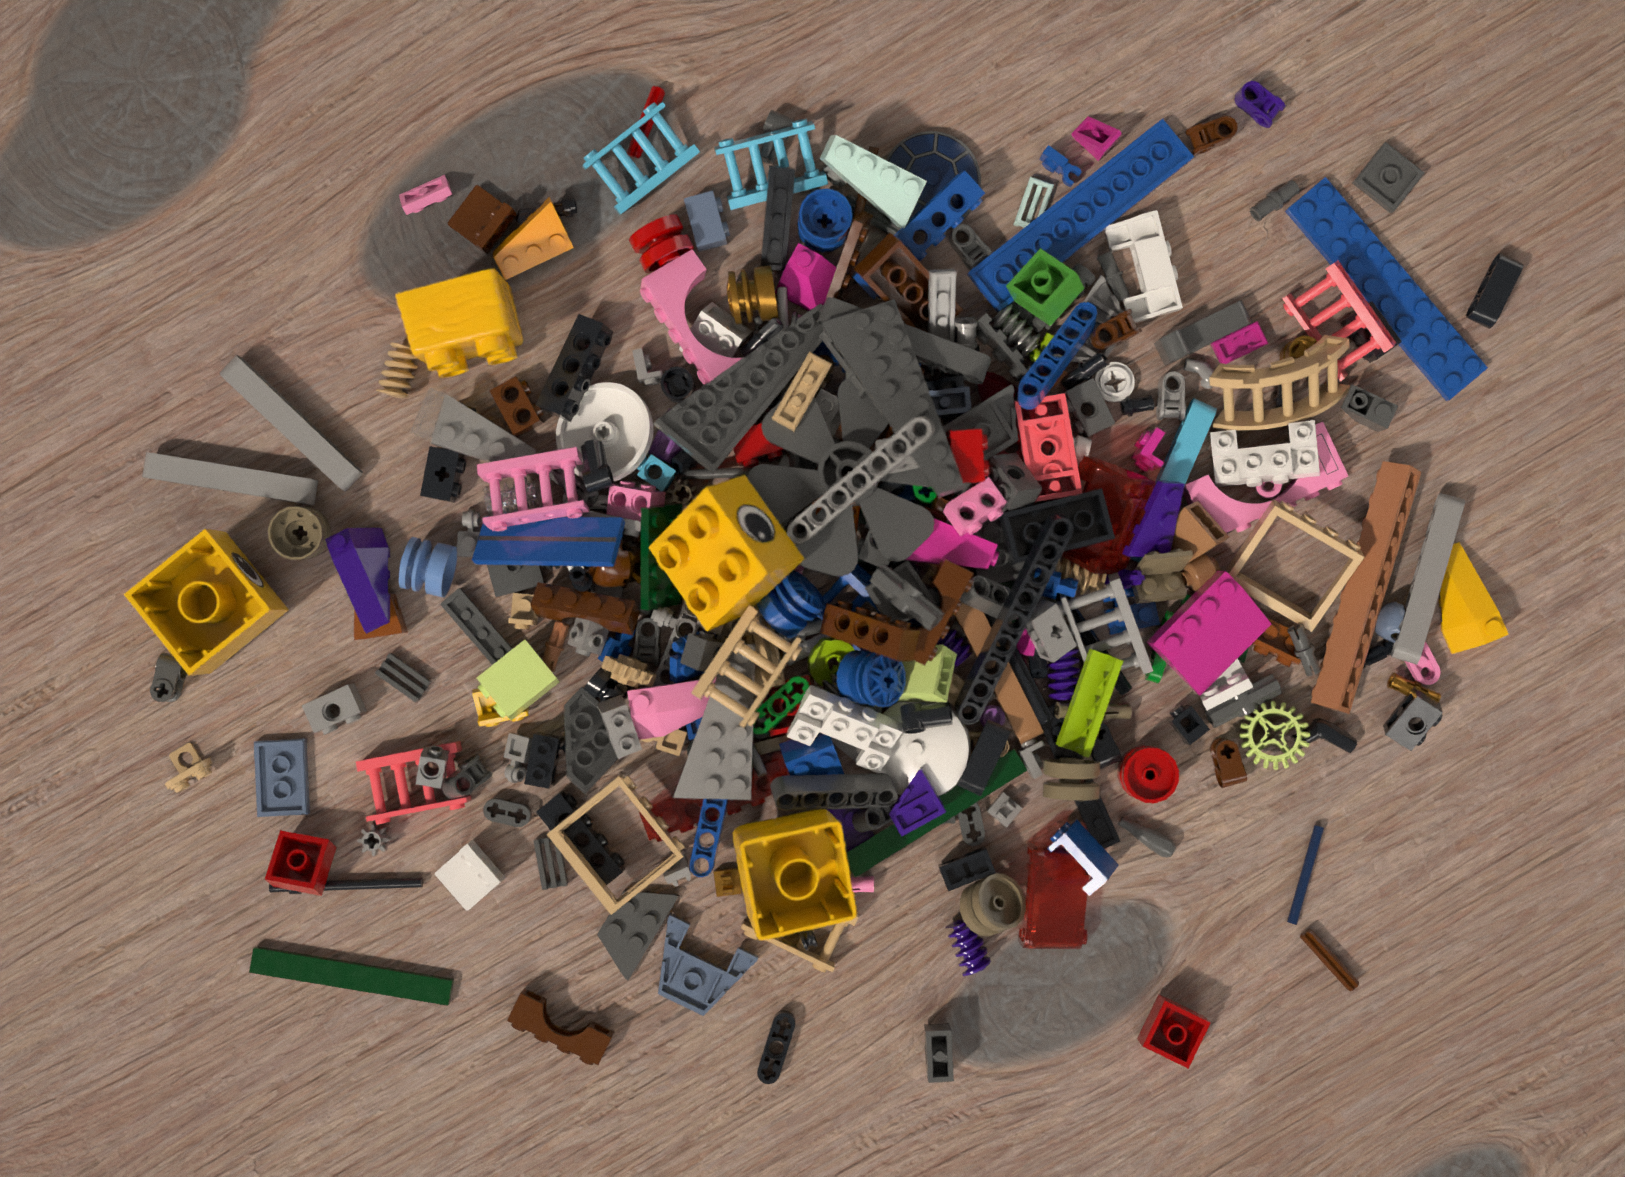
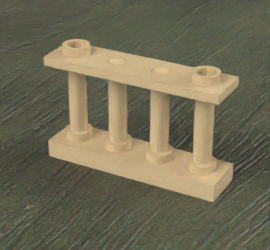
(721, 666)
(820, 962)

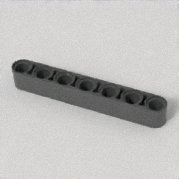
(928, 348)

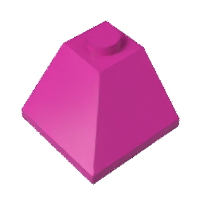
(807, 278)

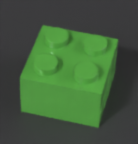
(1045, 287)

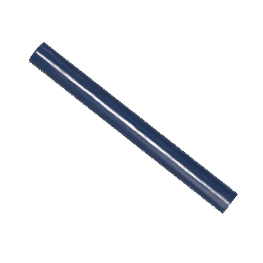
(1305, 874)

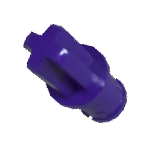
(1128, 578)

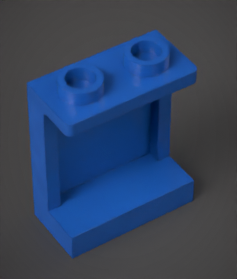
(1086, 852)

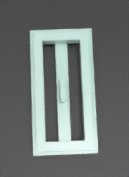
(1040, 183)

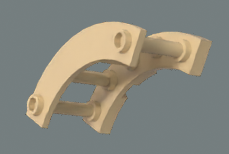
(1283, 372)

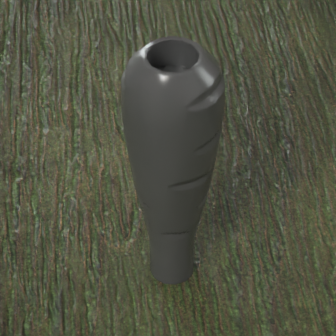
(1150, 838)

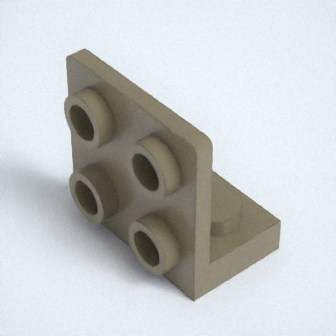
(1162, 576)

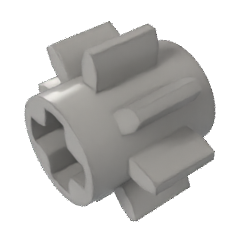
(378, 834)

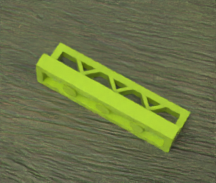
(1089, 702)

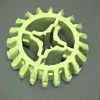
(1284, 728)

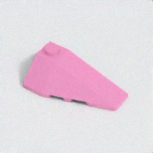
(664, 708)

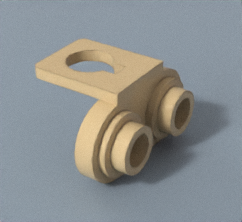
(199, 769)

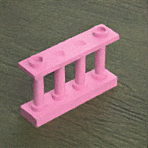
(517, 469)

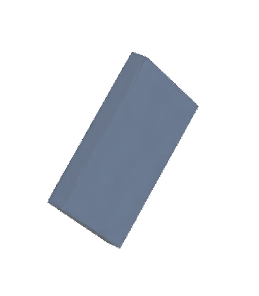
(281, 777)

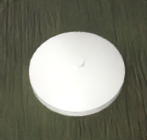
(617, 419)
(938, 750)

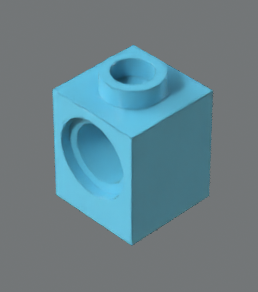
(666, 478)

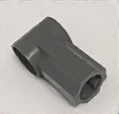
(773, 122)

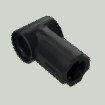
(597, 471)
(918, 717)

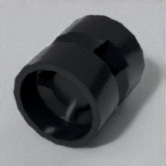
(677, 384)
(605, 687)

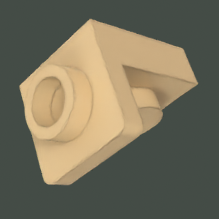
(522, 613)

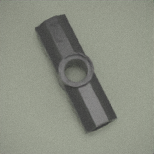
(907, 597)
(1244, 703)

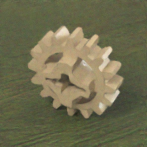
(628, 671)

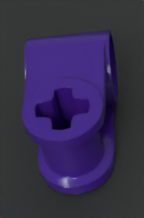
(1261, 103)

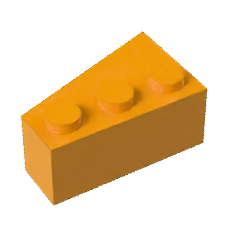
(533, 242)

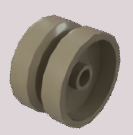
(1071, 779)
(992, 905)

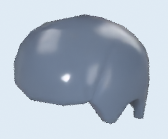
(1389, 621)

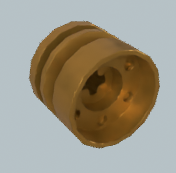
(752, 294)

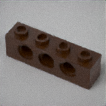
(870, 631)

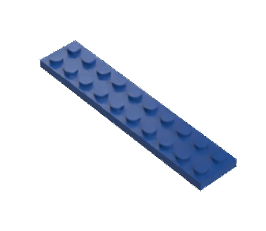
(1085, 209)
(1380, 278)

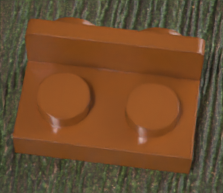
(1278, 643)

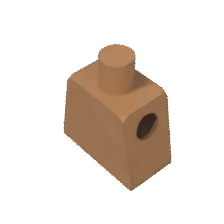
(1197, 531)

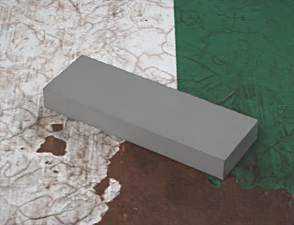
(942, 303)

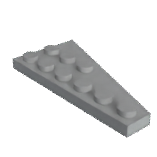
(722, 749)

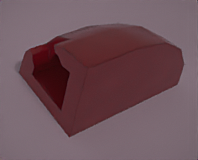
(993, 384)

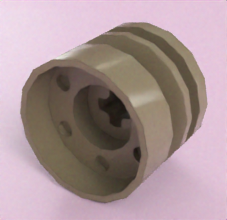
(284, 532)

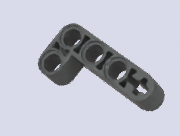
(1202, 333)

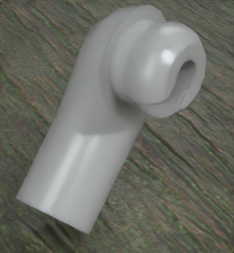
(1201, 368)

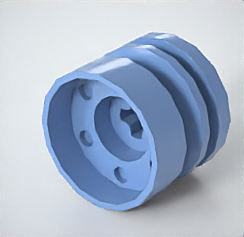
(423, 565)

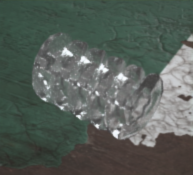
(508, 496)

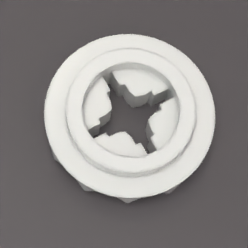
(1120, 372)

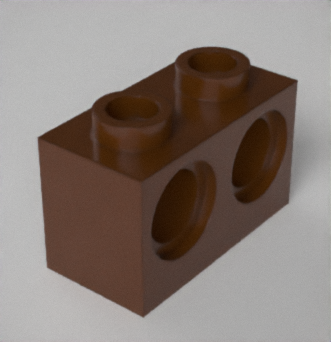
(512, 409)

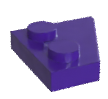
(916, 805)

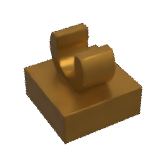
(727, 882)

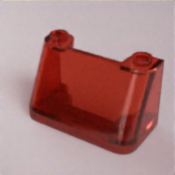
(1125, 500)
(1054, 900)

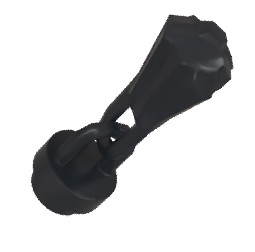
(569, 207)

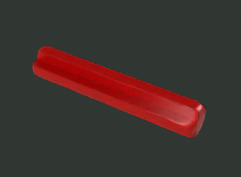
(656, 95)

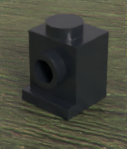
(1195, 727)

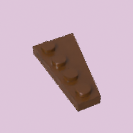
(850, 255)

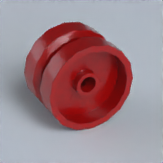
(660, 242)
(1160, 783)

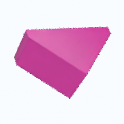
(1096, 137)

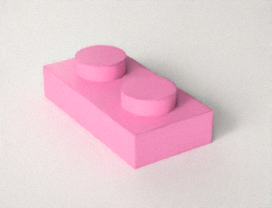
(425, 194)

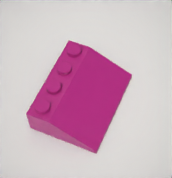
(1209, 631)

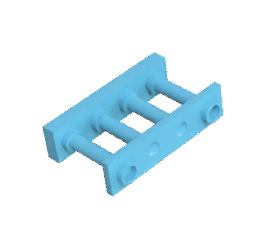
(663, 167)
(740, 196)

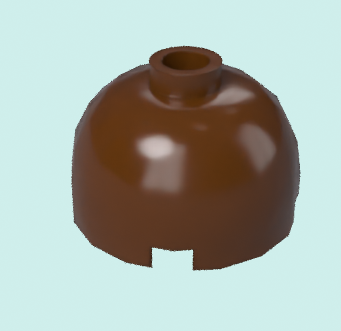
(611, 575)

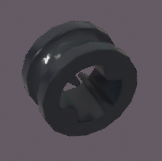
(808, 939)

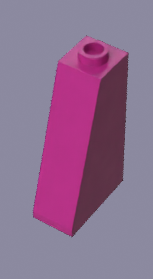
(964, 551)

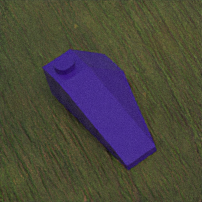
(363, 568)

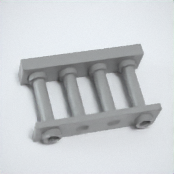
(1121, 613)

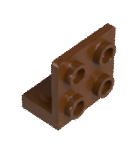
(482, 219)

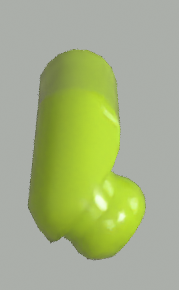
(1036, 352)

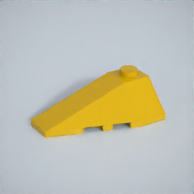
(1466, 606)

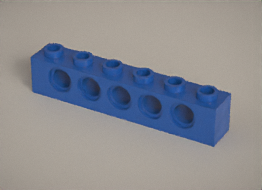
(971, 198)

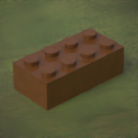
(899, 276)

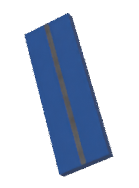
(552, 543)

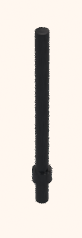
(362, 884)

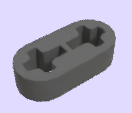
(506, 818)
(976, 821)

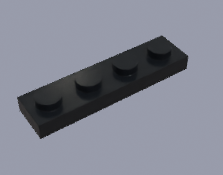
(777, 217)

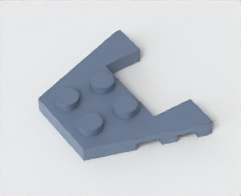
(692, 979)

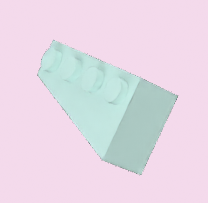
(879, 181)

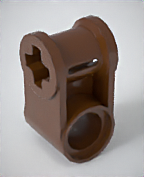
(1207, 136)
(1118, 328)
(1228, 767)

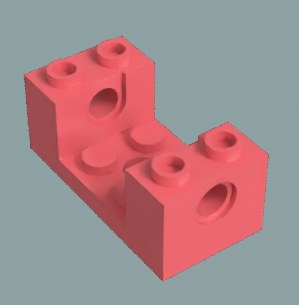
(1049, 422)

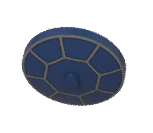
(937, 160)

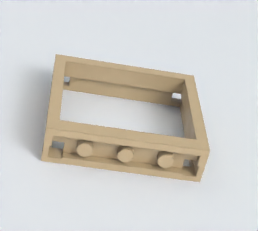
(1307, 524)
(586, 871)

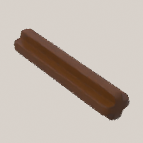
(1329, 959)

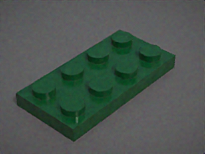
(656, 586)

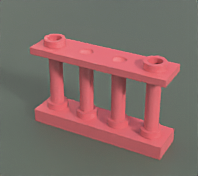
(1351, 297)
(398, 762)

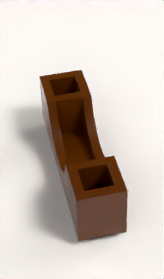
(951, 583)
(608, 611)
(532, 1015)

